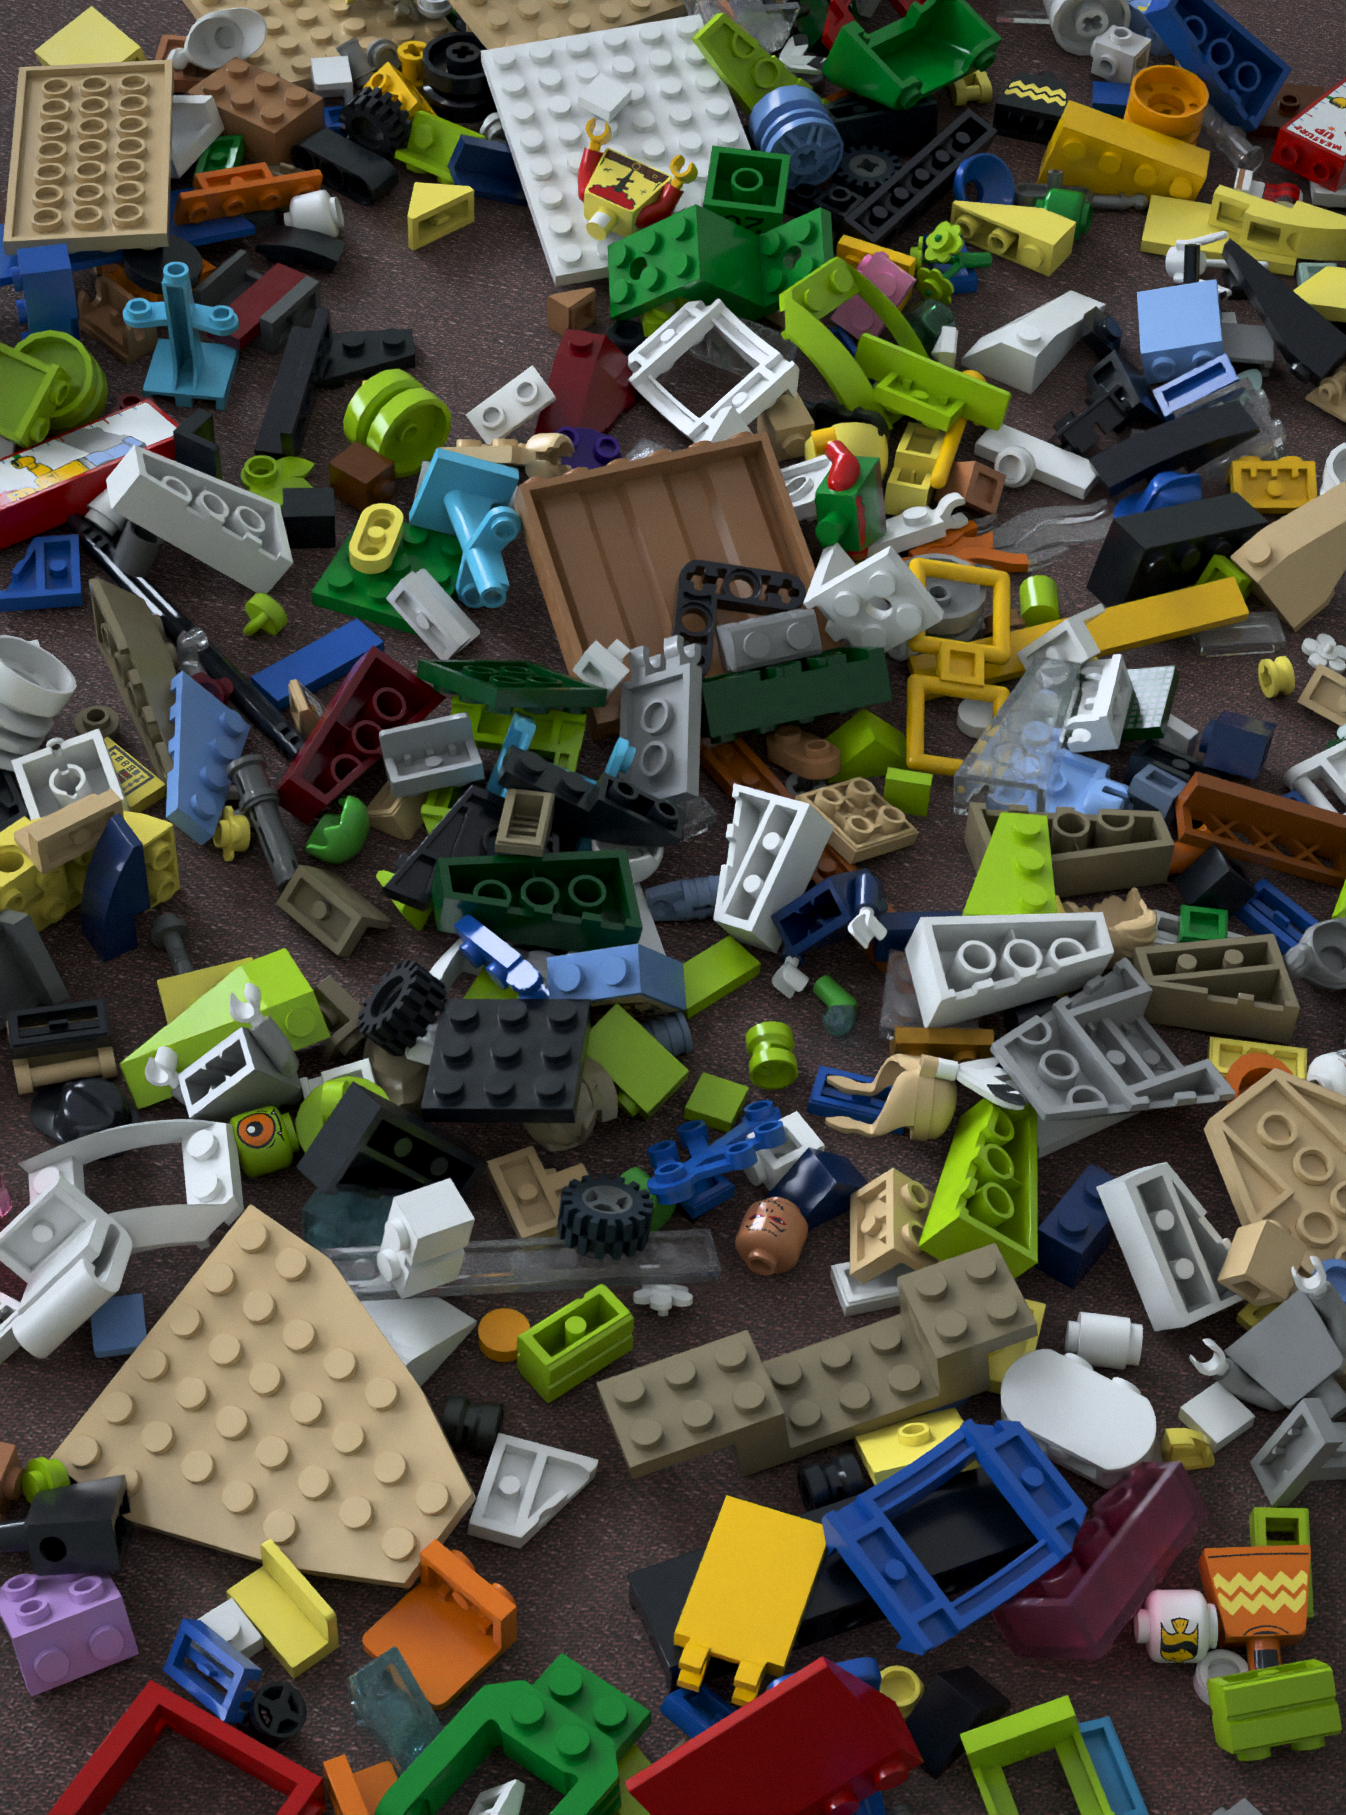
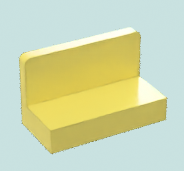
(287, 1612)

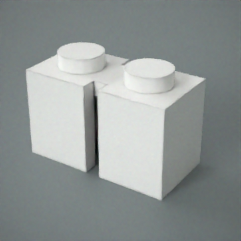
(425, 1238)

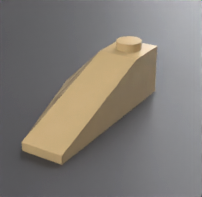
(1298, 558)

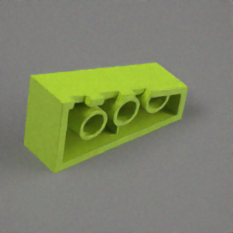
(988, 1188)

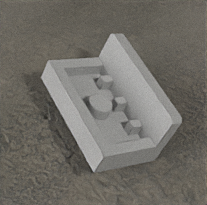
(430, 755)

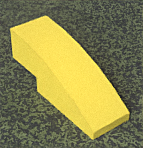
(912, 469)

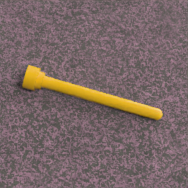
(950, 446)

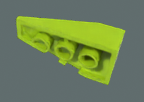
(208, 1022)

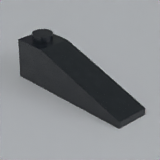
(1299, 331)

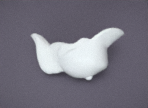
(220, 38)

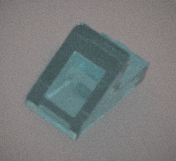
(394, 1707)

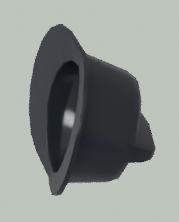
(80, 1109)

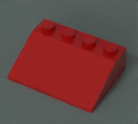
(794, 1750)

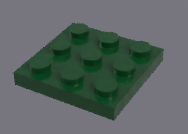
(511, 685)

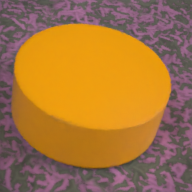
(499, 1334)

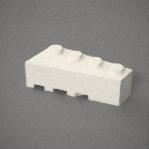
(203, 517)

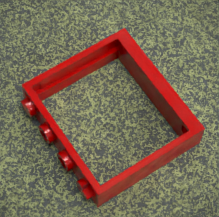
(142, 1726)

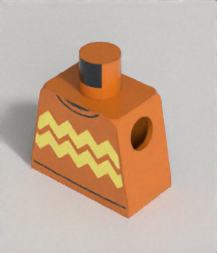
(1258, 1597)

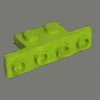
(928, 388)

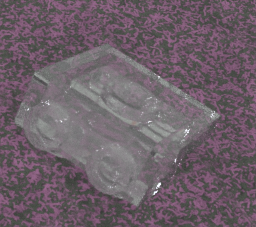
(1265, 445)

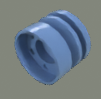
(797, 124)

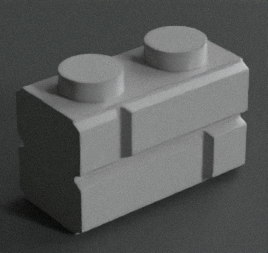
(768, 640)

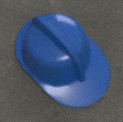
(1164, 490)

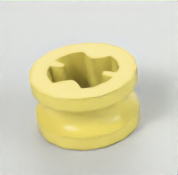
(1276, 676)

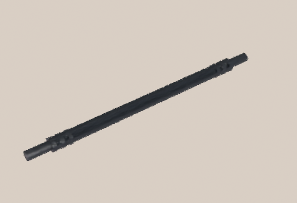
(245, 694)

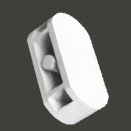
(1079, 1415)

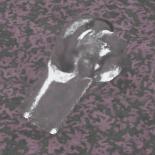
(187, 647)

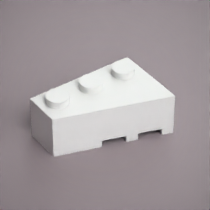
(768, 863)
(1167, 1246)

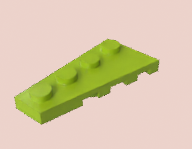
(742, 62)

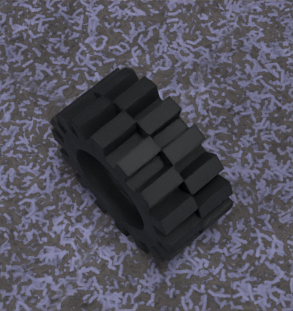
(370, 107)
(401, 1007)

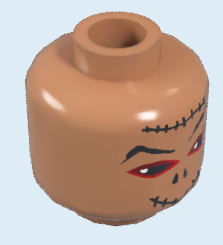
(771, 1236)

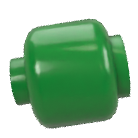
(1069, 205)

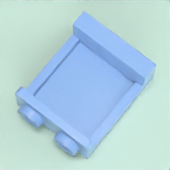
(1179, 329)

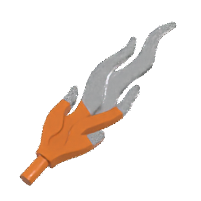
(1018, 541)

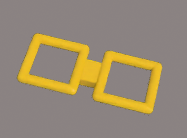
(957, 662)

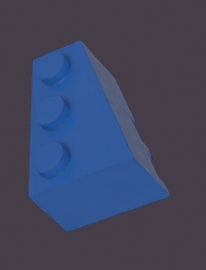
(47, 290)

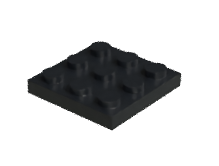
(507, 1061)

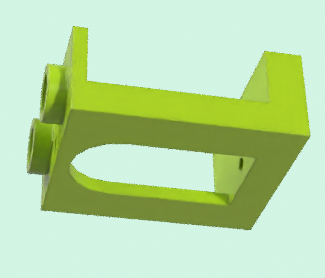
(1025, 1736)

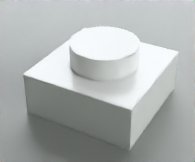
(233, 1627)

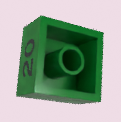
(747, 187)

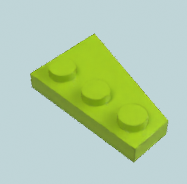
(1015, 869)

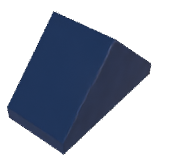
(819, 1185)

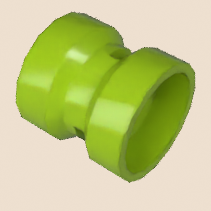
(771, 1047)

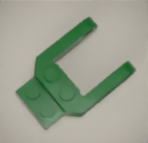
(561, 1729)

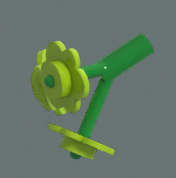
(941, 245)

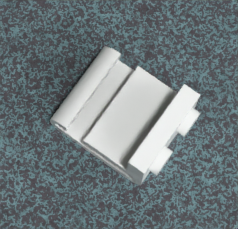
(70, 1260)

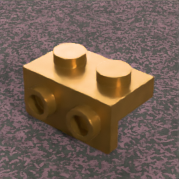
(945, 1043)

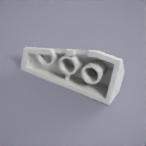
(1032, 344)

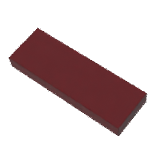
(257, 301)

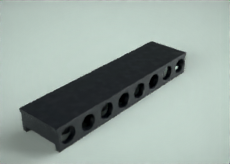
(948, 1531)

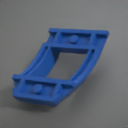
(896, 1575)

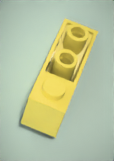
(1016, 233)

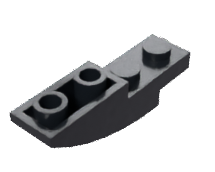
(603, 812)

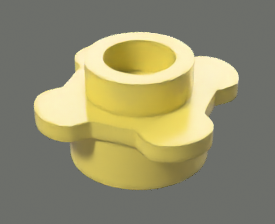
(232, 833)

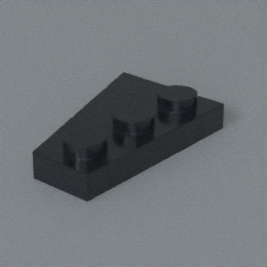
(367, 354)

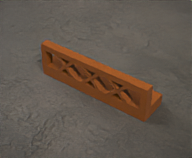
(1264, 821)

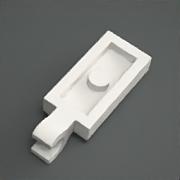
(920, 525)

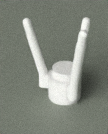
(1175, 259)

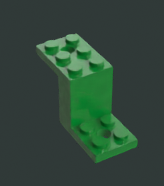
(714, 259)

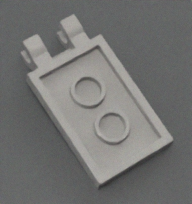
(664, 720)

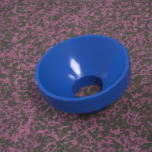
(990, 178)

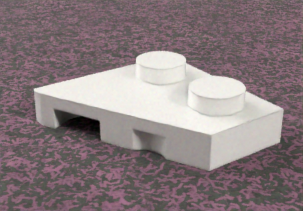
(526, 1489)

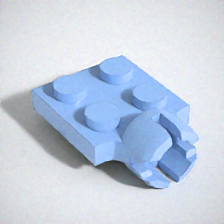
(1087, 786)

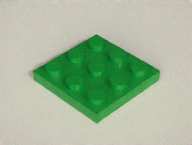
(365, 594)

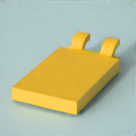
(749, 1595)

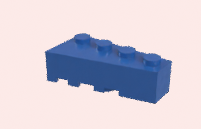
(1229, 59)

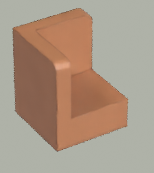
(976, 484)

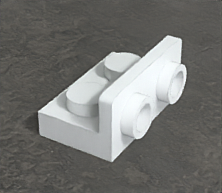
(511, 406)

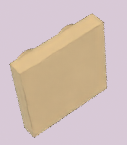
(861, 820)

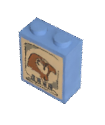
(626, 975)

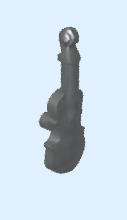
(1029, 193)

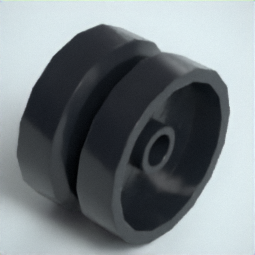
(456, 79)

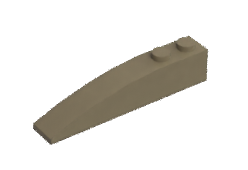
(139, 665)

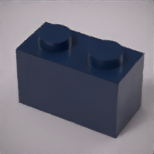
(1237, 744)
(1075, 1230)

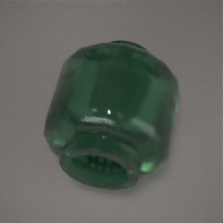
(927, 321)

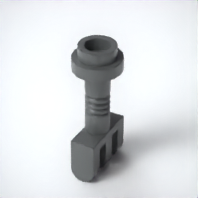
(169, 933)

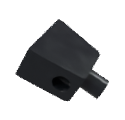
(73, 1528)

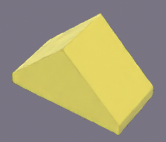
(438, 211)

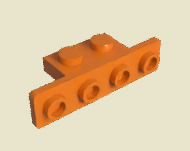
(240, 192)

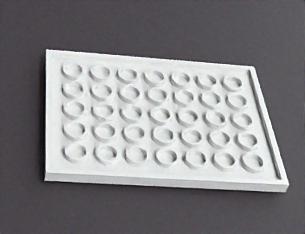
(672, 111)

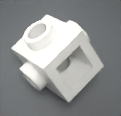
(1119, 54)

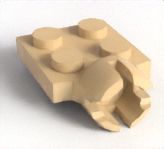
(536, 458)

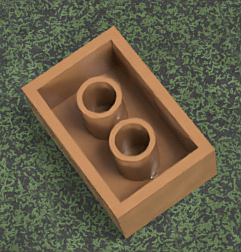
(263, 109)

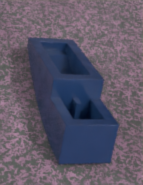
(114, 891)

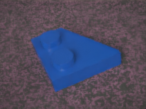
(46, 576)

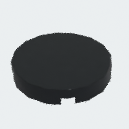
(147, 266)

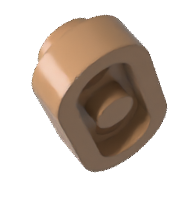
(803, 753)

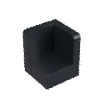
(309, 517)
(1216, 882)

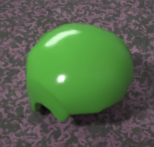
(341, 835)

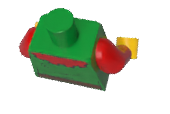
(848, 498)

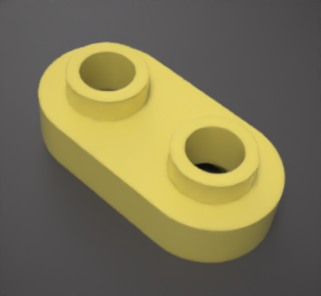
(376, 538)

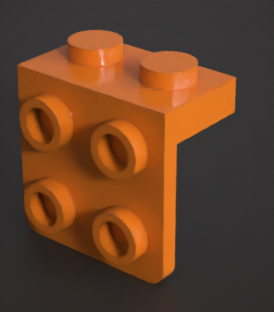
(447, 1625)

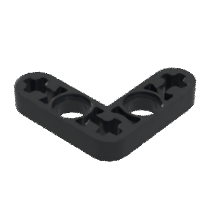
(706, 601)

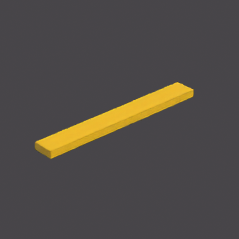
(1124, 626)

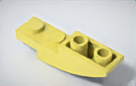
(1280, 230)

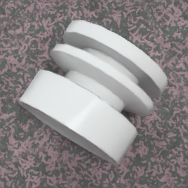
(31, 693)

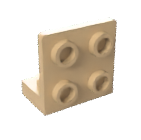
(888, 1225)

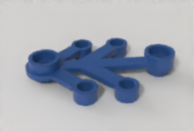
(676, 1181)

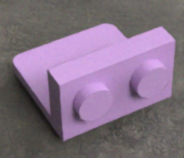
(65, 1626)

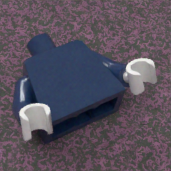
(826, 914)

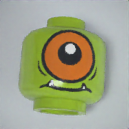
(264, 1140)

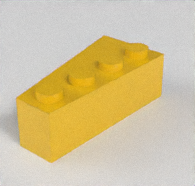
(1122, 157)

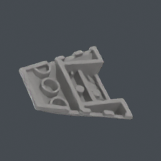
(1103, 1056)

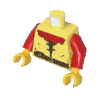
(623, 192)

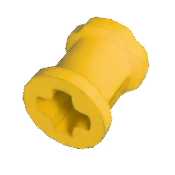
(412, 63)

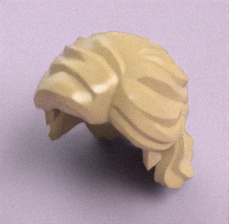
(1127, 922)

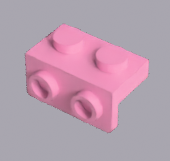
(894, 282)

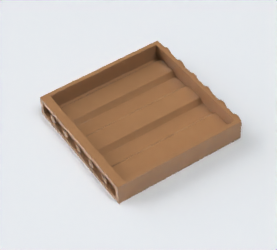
(621, 532)

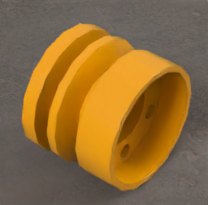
(1168, 102)

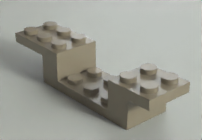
(828, 1389)

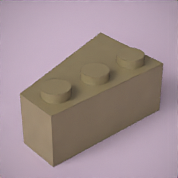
(1220, 987)

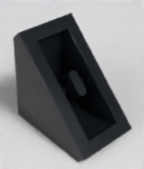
(951, 1706)

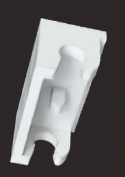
(1101, 706)

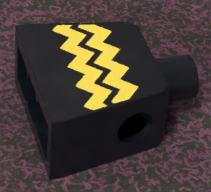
(1031, 107)

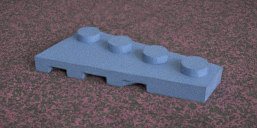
(203, 746)

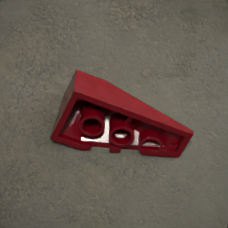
(588, 384)

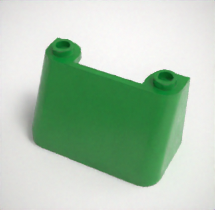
(912, 55)

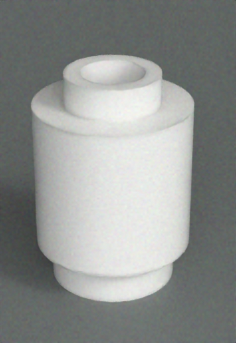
(1105, 1340)

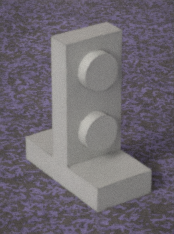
(1301, 1451)

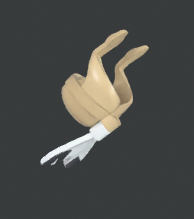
(924, 1094)

